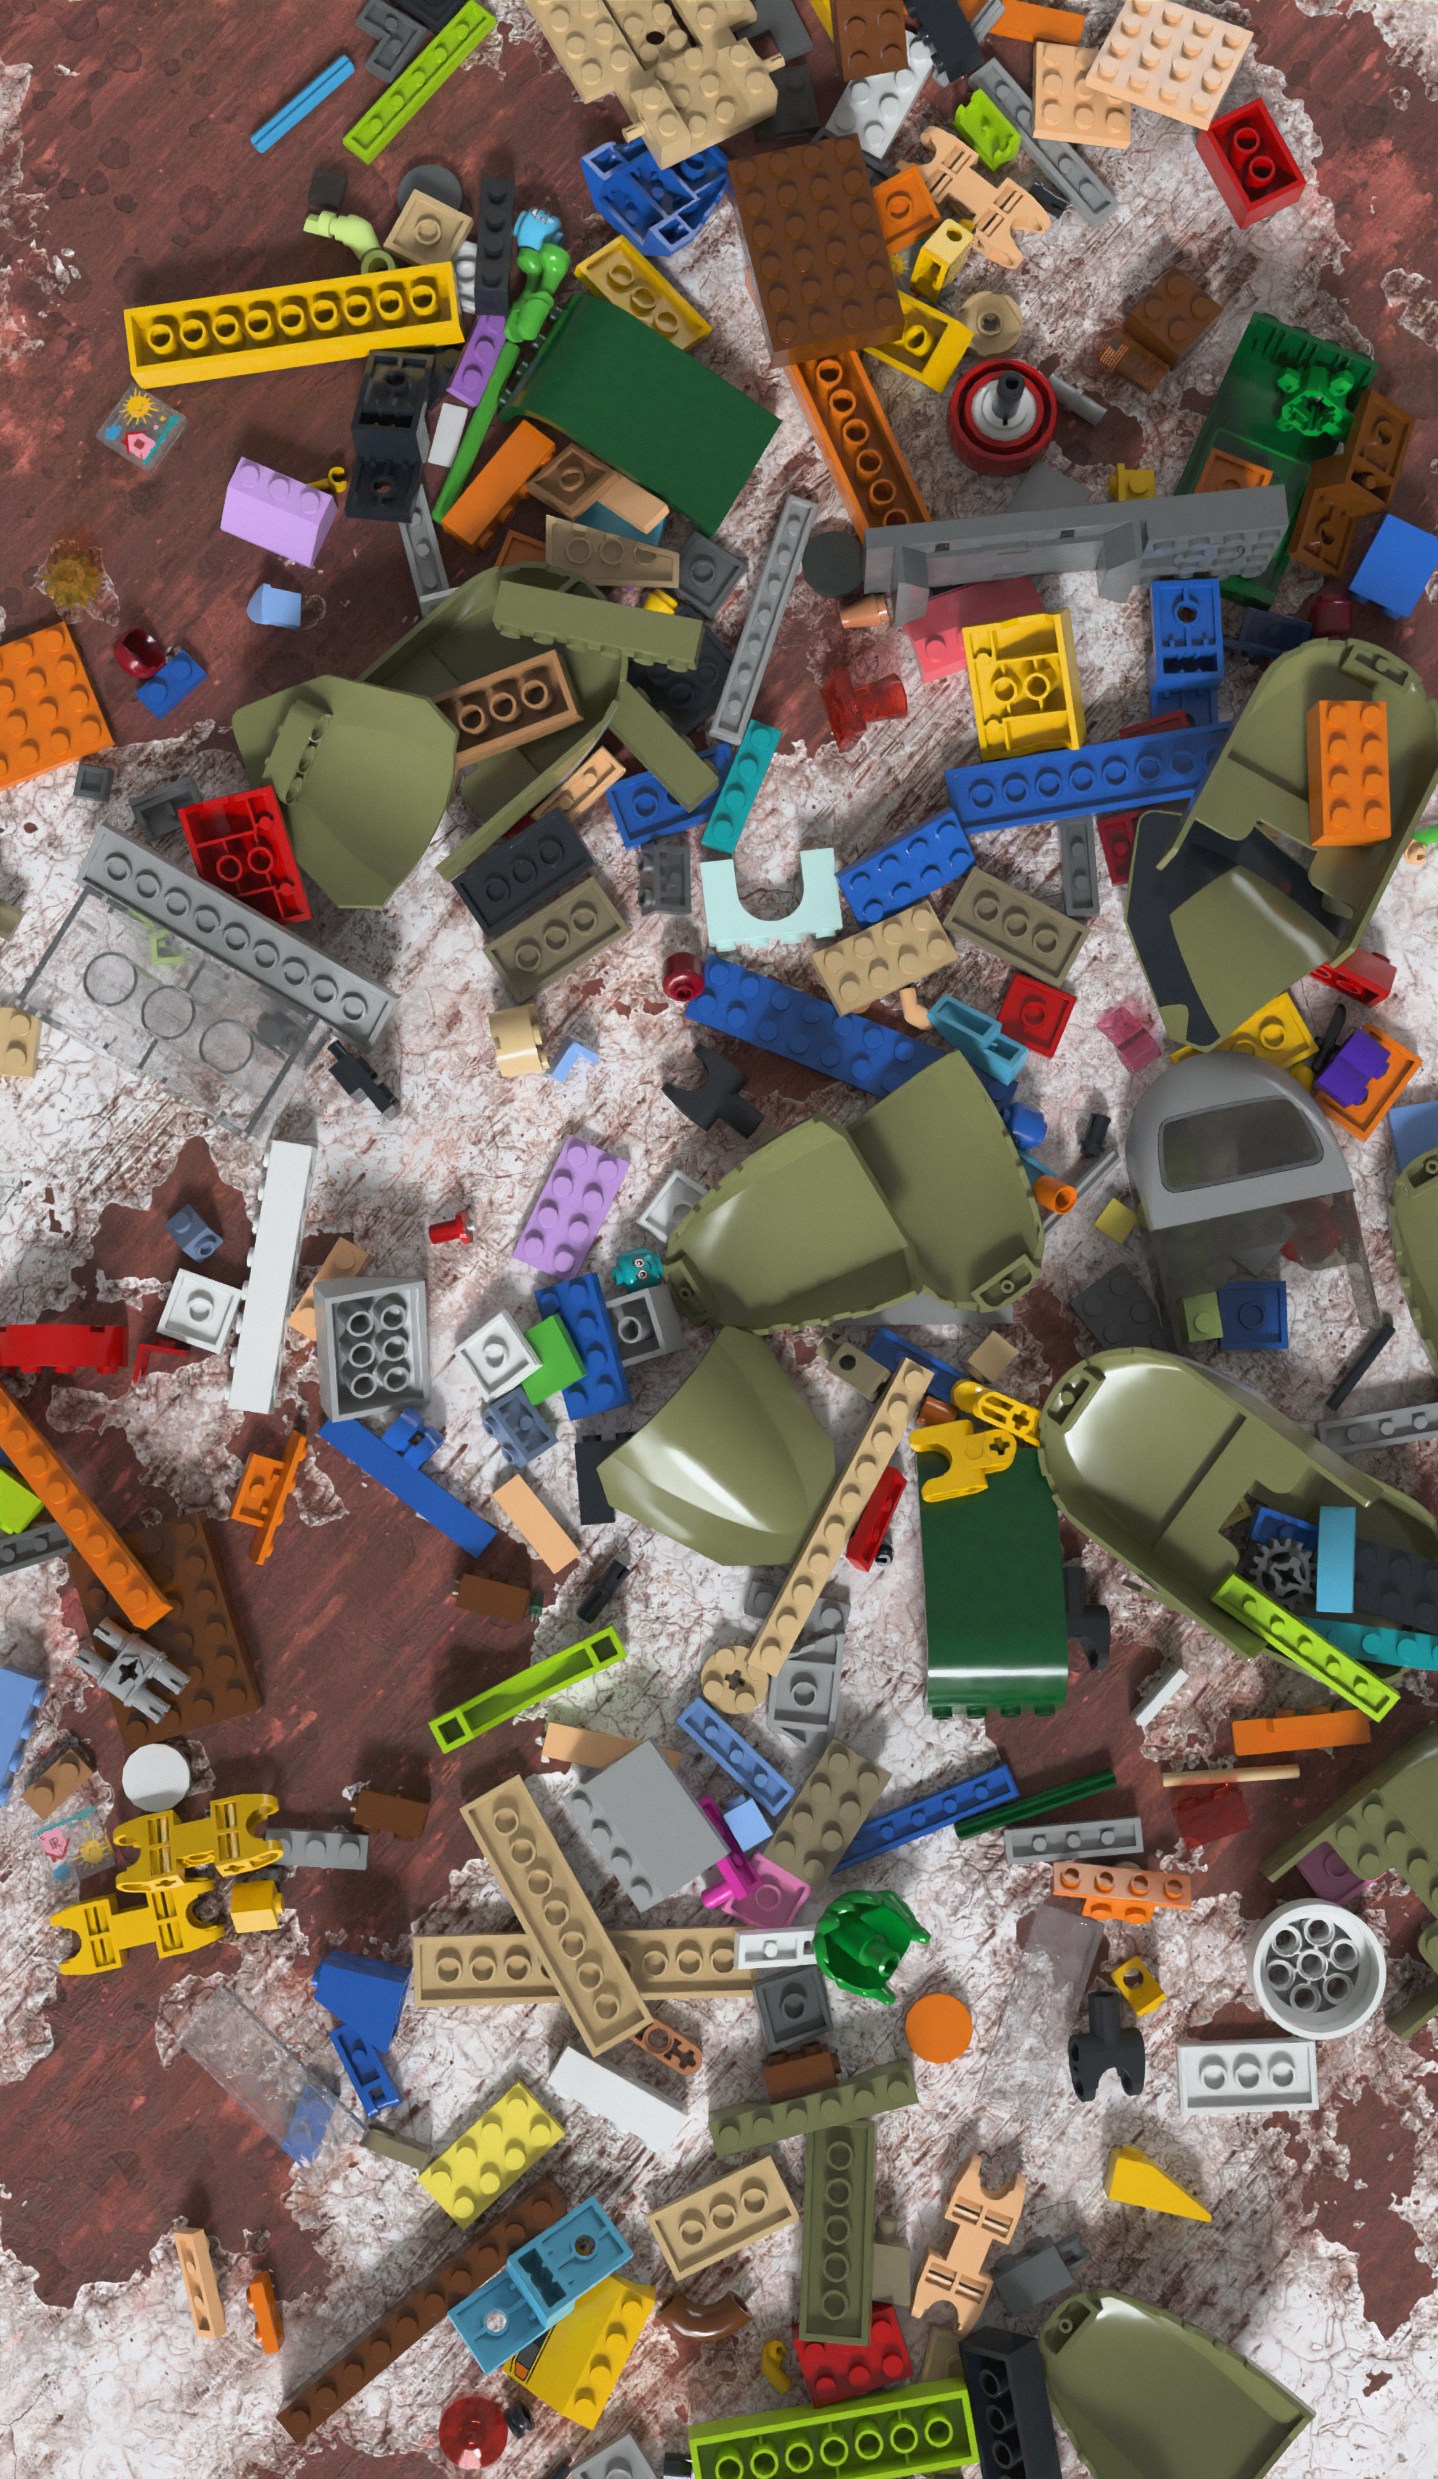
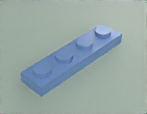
(736, 1755)

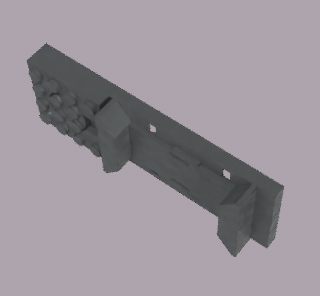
(1121, 540)

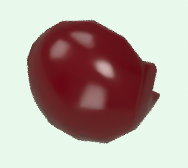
(138, 653)

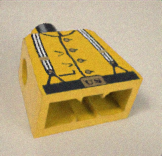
(947, 248)

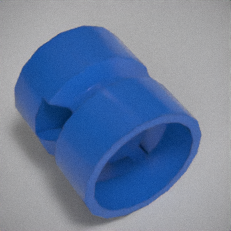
(404, 1431)

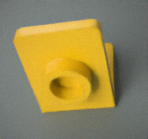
(1145, 1997)

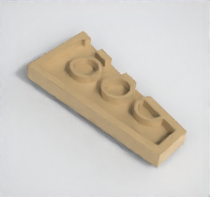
(608, 558)

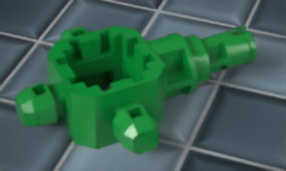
(1314, 420)

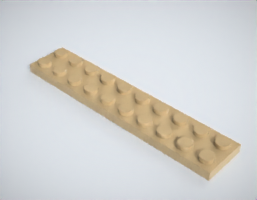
(508, 1971)

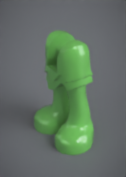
(544, 274)

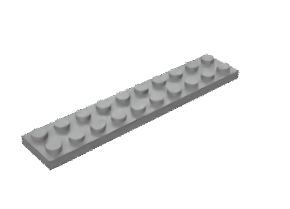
(238, 936)

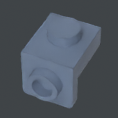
(193, 1234)

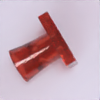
(853, 708)

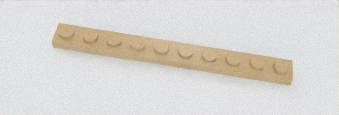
(839, 1517)

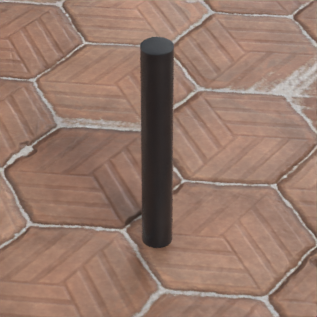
(1360, 1367)

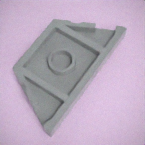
(807, 1693)

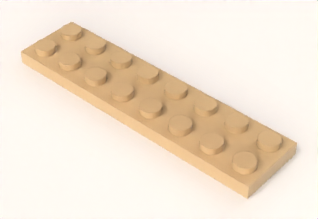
(556, 1915)

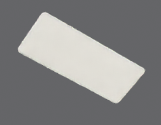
(447, 435)

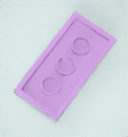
(571, 1209)

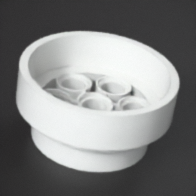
(1360, 1970)

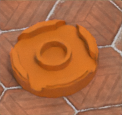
(938, 2027)

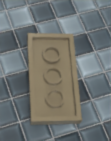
(1016, 927)
(556, 940)
(827, 1814)

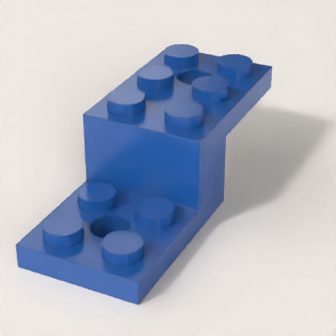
(1186, 656)

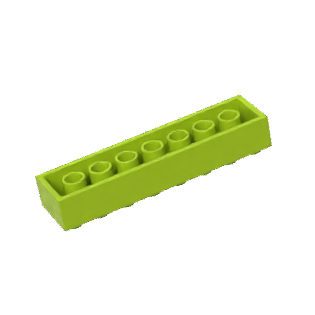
(854, 2438)

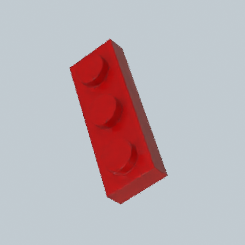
(875, 1519)

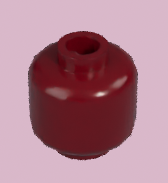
(1330, 616)
(683, 976)

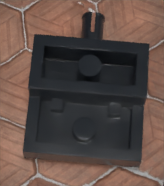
(358, 1081)

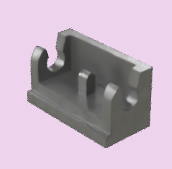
(157, 809)

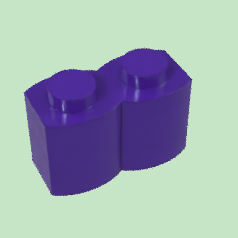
(1352, 1069)

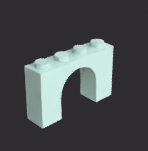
(732, 925)

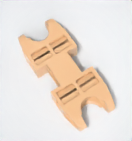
(992, 210)
(957, 2270)

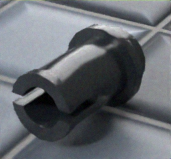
(1047, 197)
(1095, 1134)

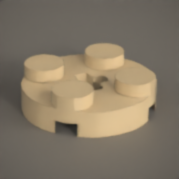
(997, 308)
(717, 1688)

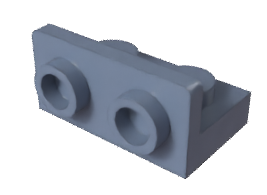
(518, 1428)

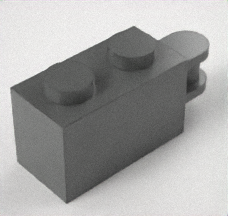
(1038, 2271)

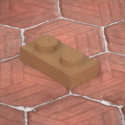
(58, 1783)

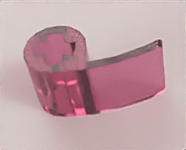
(1132, 1041)

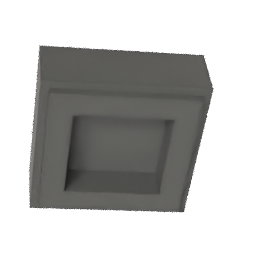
(93, 783)

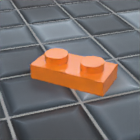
(268, 2325)

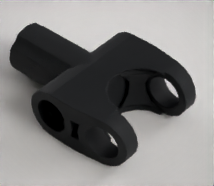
(717, 1097)
(1086, 1622)
(1106, 2048)

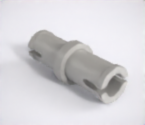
(1076, 400)

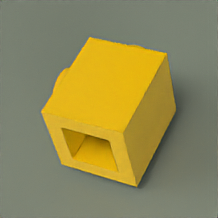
(256, 1906)

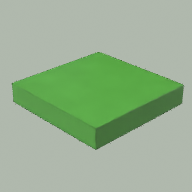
(559, 1359)

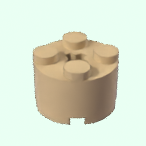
(518, 1040)

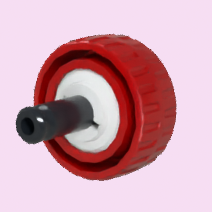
(1001, 417)

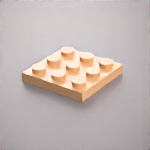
(1067, 108)

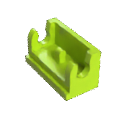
(987, 131)

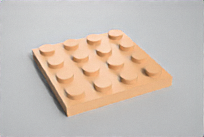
(1170, 60)

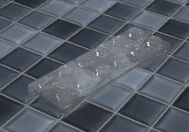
(1039, 2013)
(272, 2084)

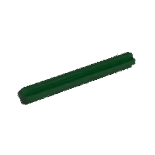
(1035, 1804)

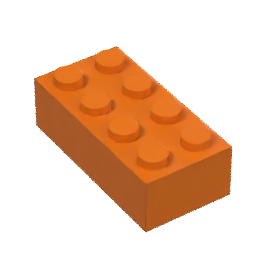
(1348, 773)

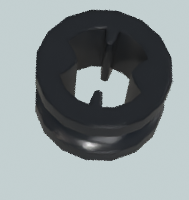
(519, 2419)

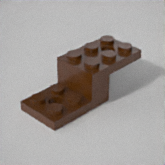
(1351, 485)

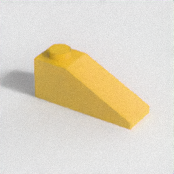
(1141, 2182)

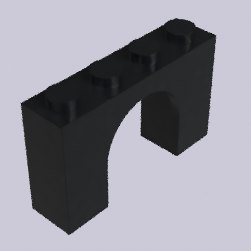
(592, 1498)

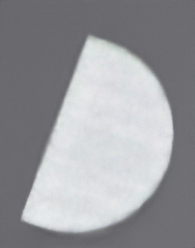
(174, 1016)

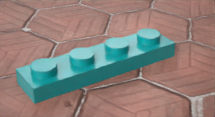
(741, 787)

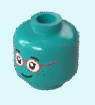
(637, 1269)

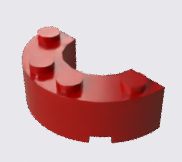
(63, 1348)

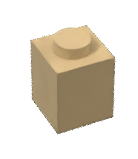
(990, 1358)

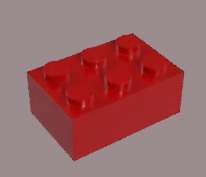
(1250, 163)
(847, 2370)

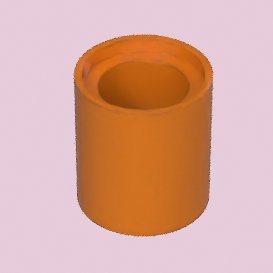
(1054, 1194)
(935, 1412)

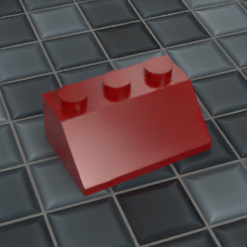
(1360, 977)

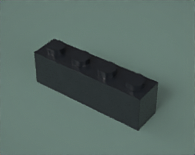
(948, 34)
(494, 247)

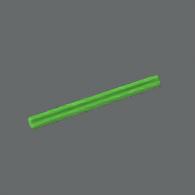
(476, 431)

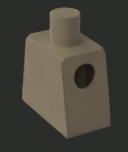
(866, 1377)
(890, 2264)

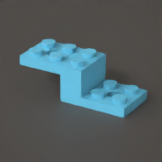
(539, 2285)

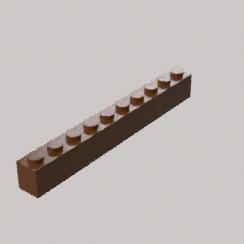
(421, 2308)

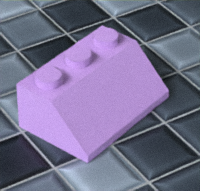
(277, 512)

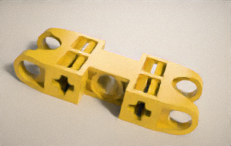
(173, 1846)
(109, 1930)

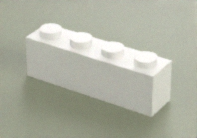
(617, 2096)

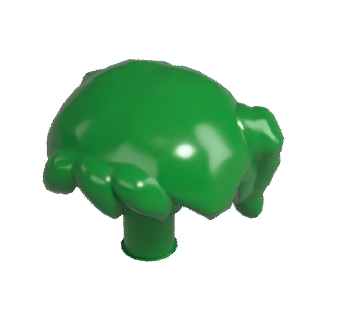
(864, 1940)

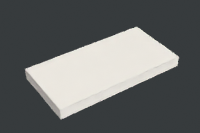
(1247, 2075)

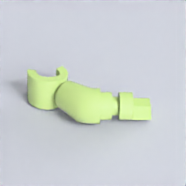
(354, 233)

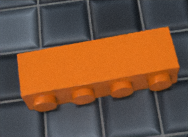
(498, 488)

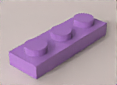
(477, 359)

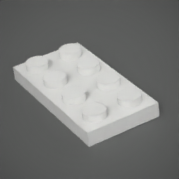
(881, 102)

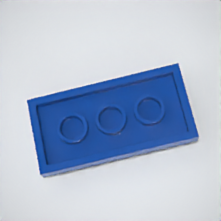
(649, 812)
(906, 869)
(590, 1329)

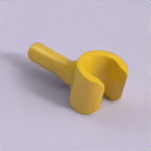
(337, 487)

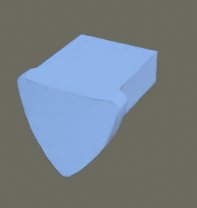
(275, 607)
(566, 1057)

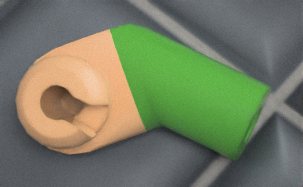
(1418, 844)

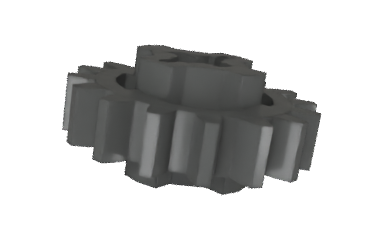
(1291, 1562)

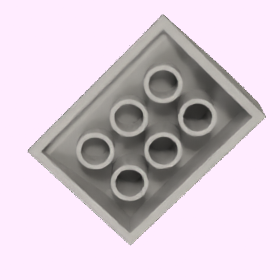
(371, 1345)
(646, 1824)

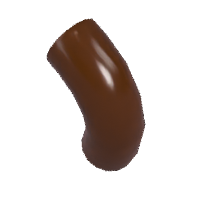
(706, 2321)

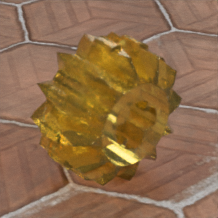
(62, 572)

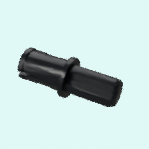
(602, 1591)

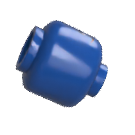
(1024, 1125)

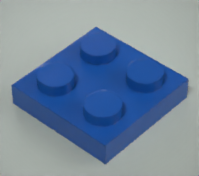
(1253, 1315)

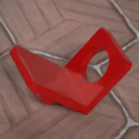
(144, 1354)

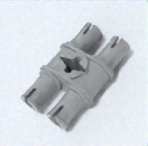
(114, 1674)

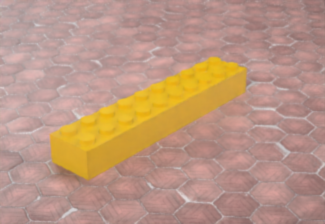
(294, 325)

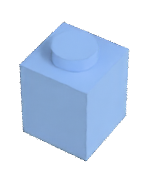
(746, 1821)

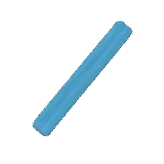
(302, 104)

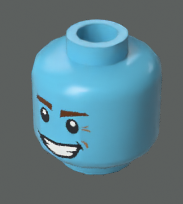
(537, 228)

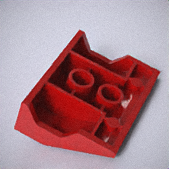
(247, 852)

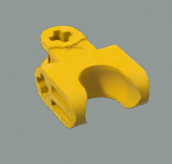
(997, 1409)
(968, 1456)

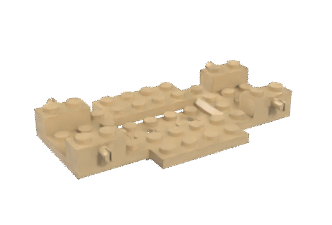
(686, 93)

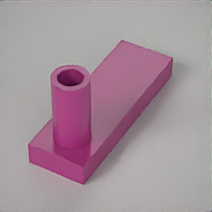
(737, 1871)

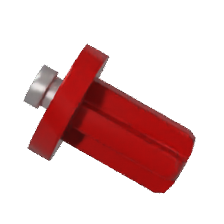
(454, 1229)

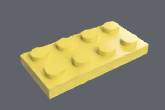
(491, 2155)

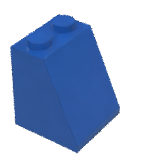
(1395, 566)
(363, 1994)

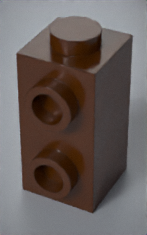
(492, 1596)
(390, 1811)
(800, 2071)

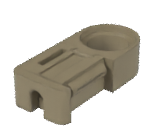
(396, 2146)

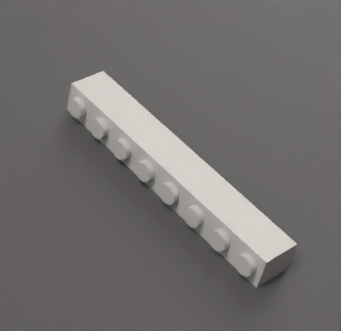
(272, 1277)

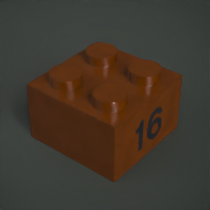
(1173, 318)

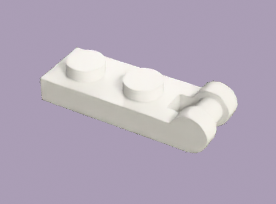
(774, 1947)

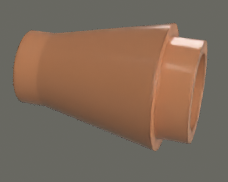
(865, 613)

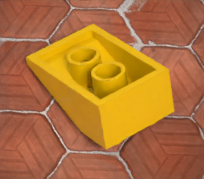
(929, 345)

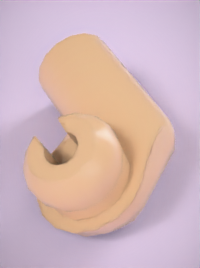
(913, 1011)

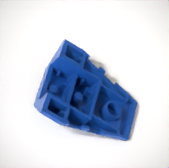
(653, 206)

